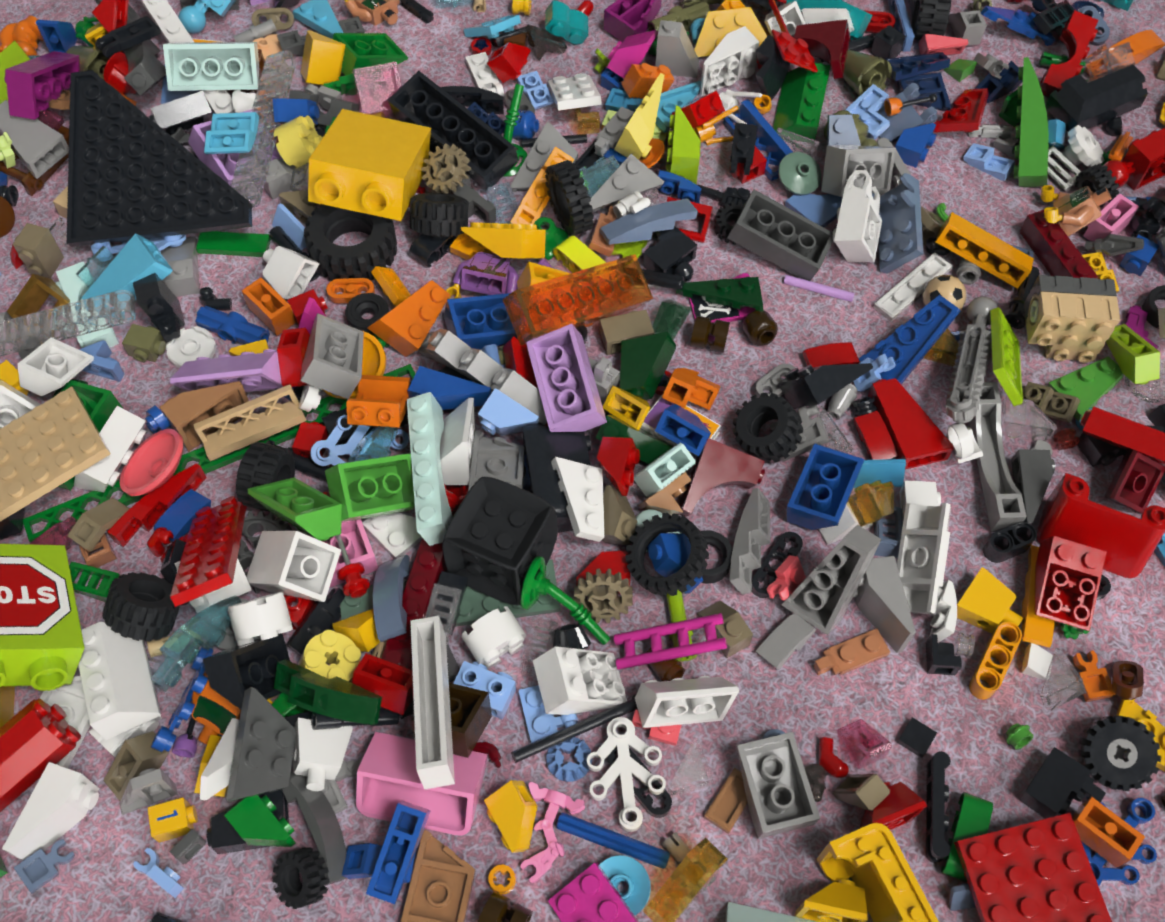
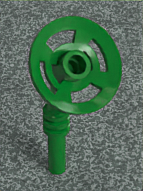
(509, 127)
(538, 584)

